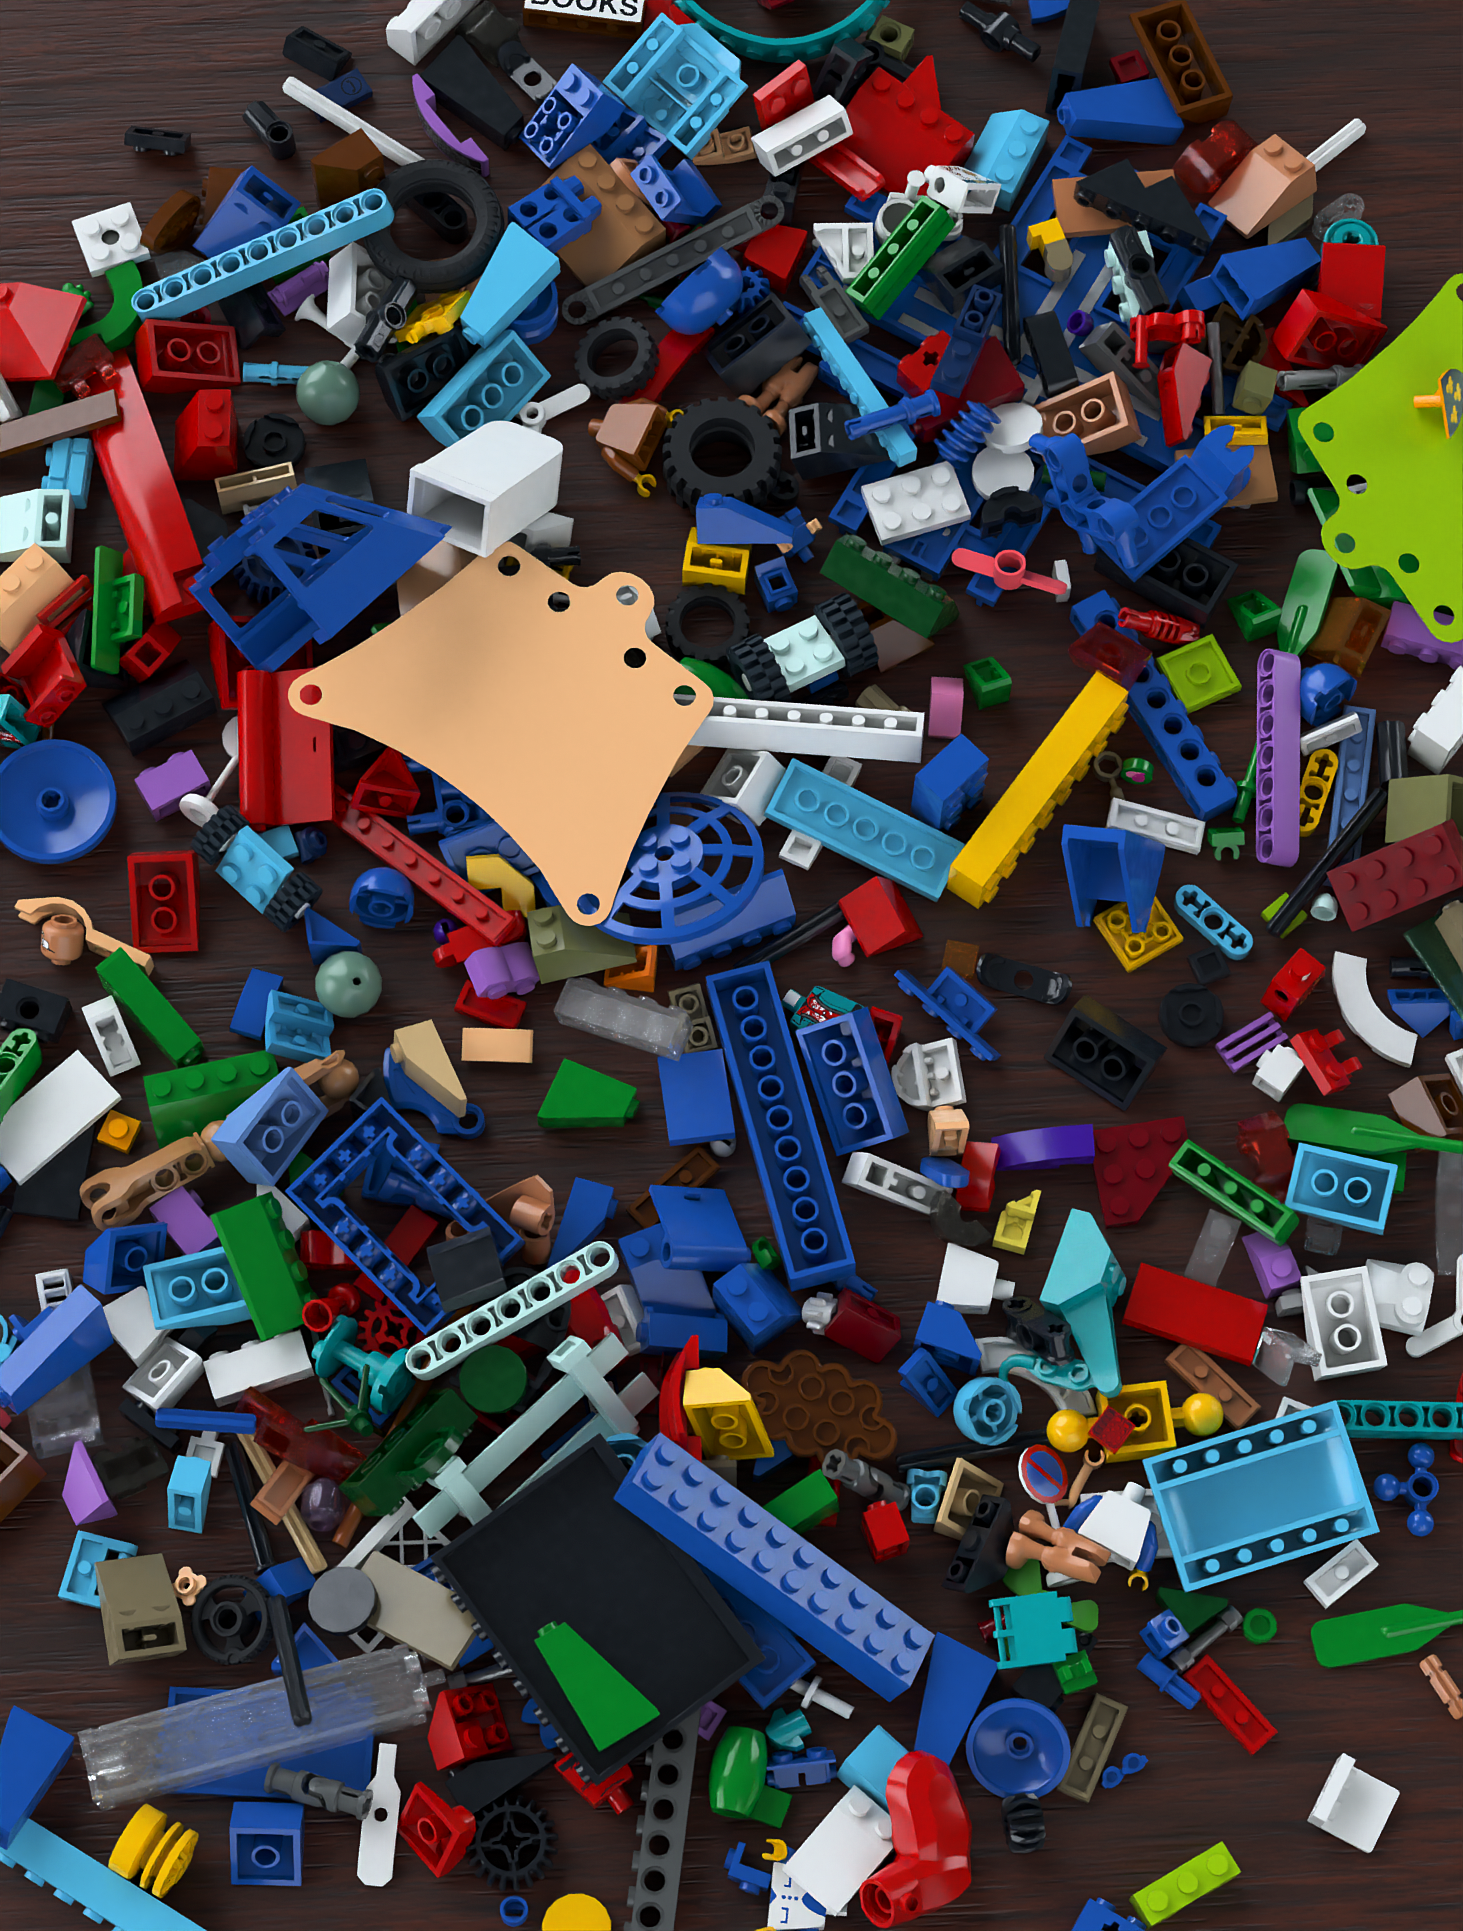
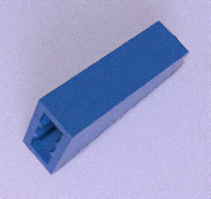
(1122, 112)
(1264, 274)
(55, 1350)
(951, 1695)
(29, 1763)

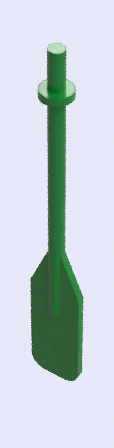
(1297, 628)
(1357, 1132)
(1378, 1633)

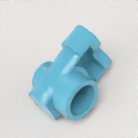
(925, 1489)

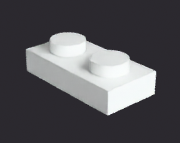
(1341, 1573)

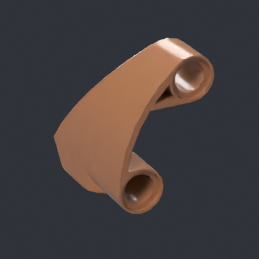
(528, 1211)

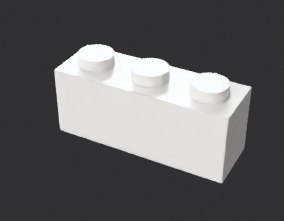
(802, 135)
(258, 1365)

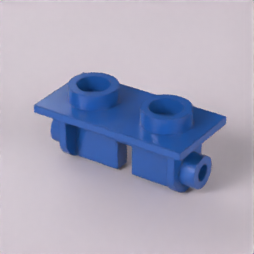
(812, 1763)

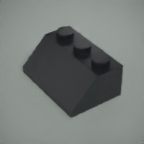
(756, 346)
(160, 707)
(1105, 1052)

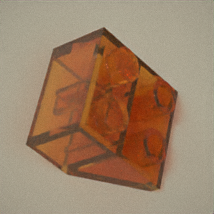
(1349, 633)

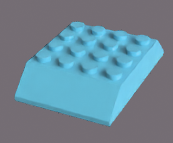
(1260, 1496)

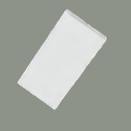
(53, 1116)

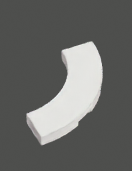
(1364, 1016)
(997, 1349)

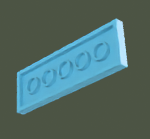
(864, 829)

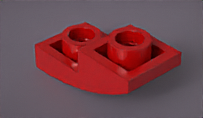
(981, 1161)

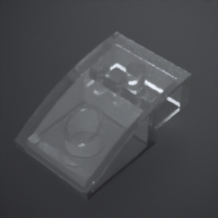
(66, 1416)

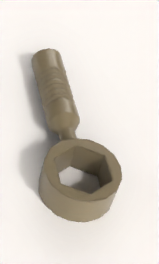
(1115, 791)

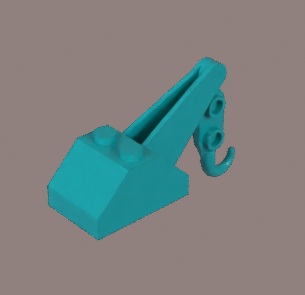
(1081, 1292)

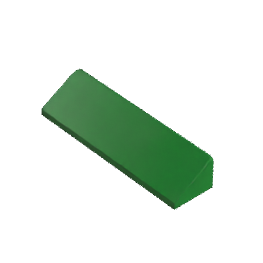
(1362, 580)

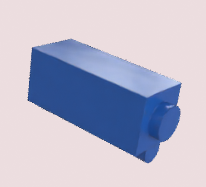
(670, 1333)

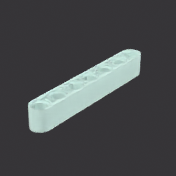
(495, 1310)

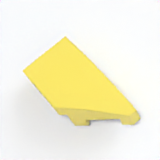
(1016, 1224)

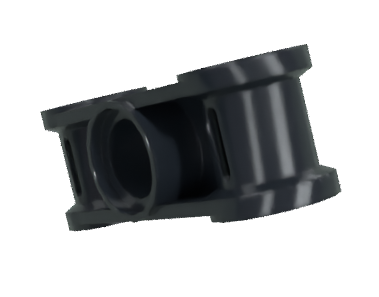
(1038, 1330)

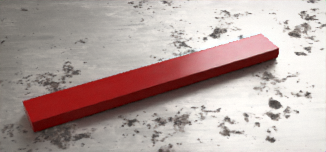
(423, 870)

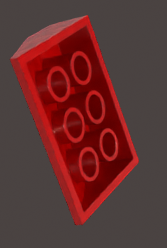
(902, 132)

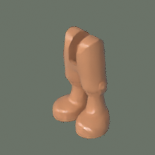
(787, 386)
(1071, 1552)

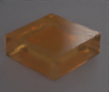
(960, 957)

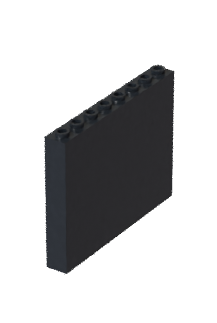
(622, 1586)

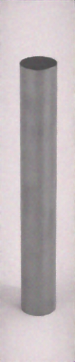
(1216, 374)

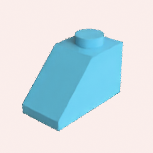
(189, 1494)

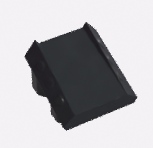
(467, 1270)

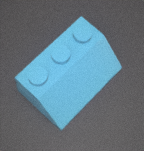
(1008, 151)

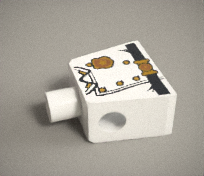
(951, 184)

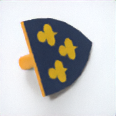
(1449, 397)

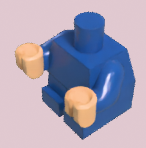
(803, 537)

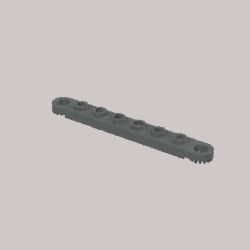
(672, 260)

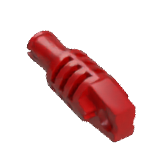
(1160, 626)

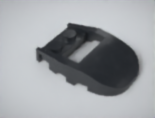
(544, 1332)

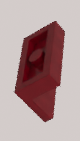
(863, 1326)

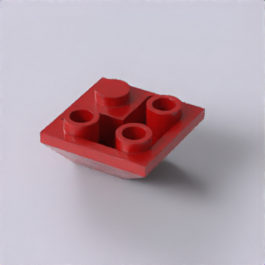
(467, 1727)

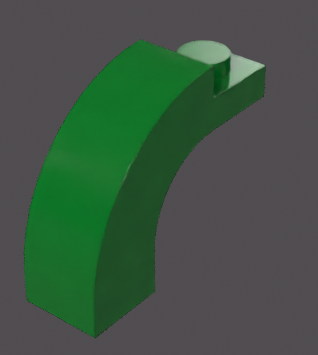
(122, 321)

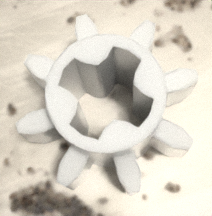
(819, 1311)

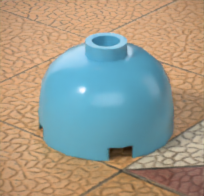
(987, 1410)

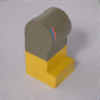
(1053, 247)

